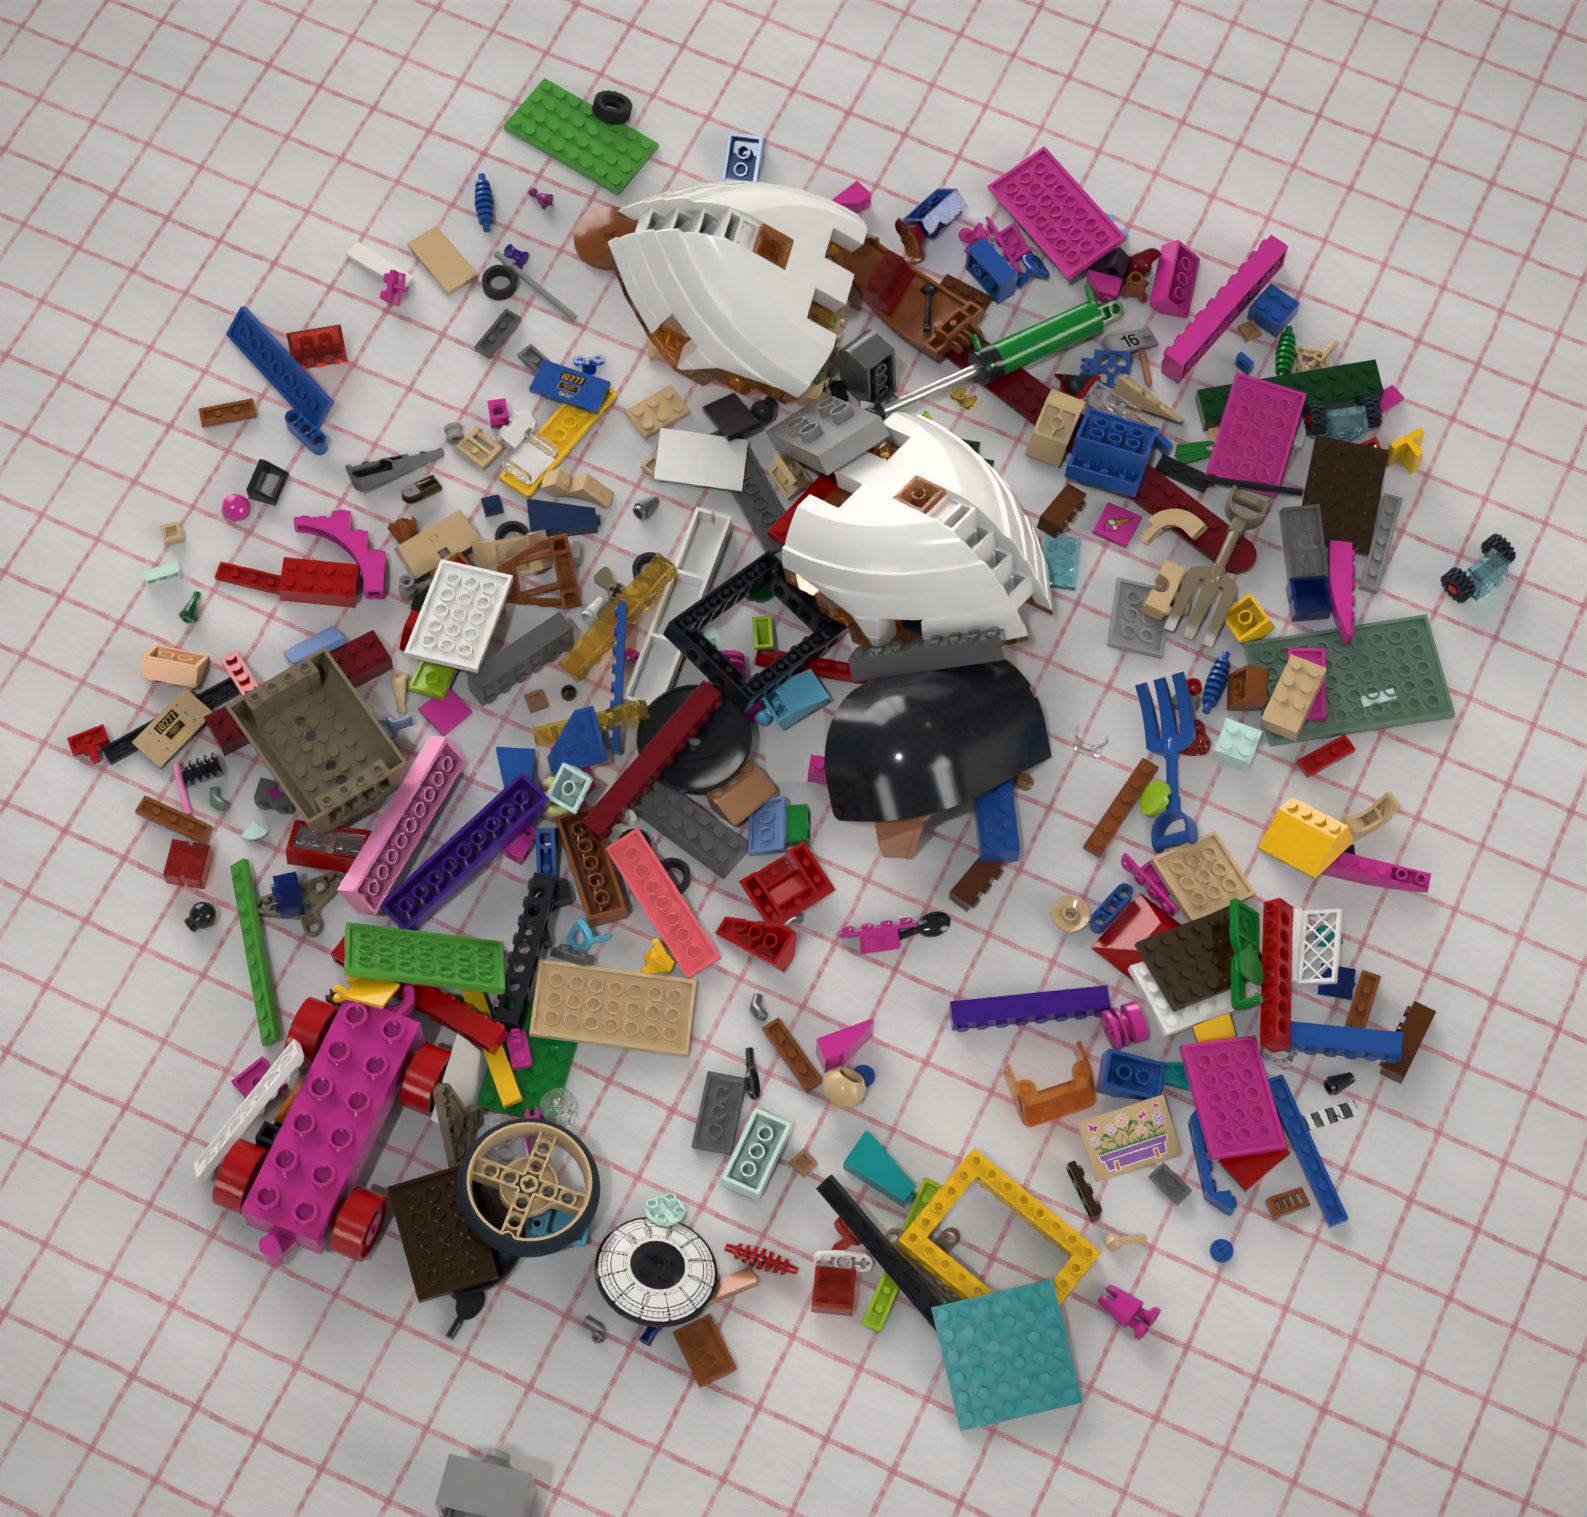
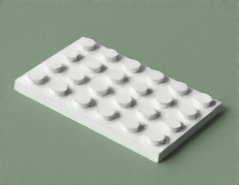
(459, 616)
(1174, 1022)

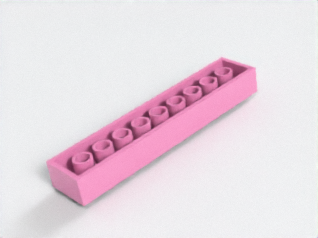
(401, 825)

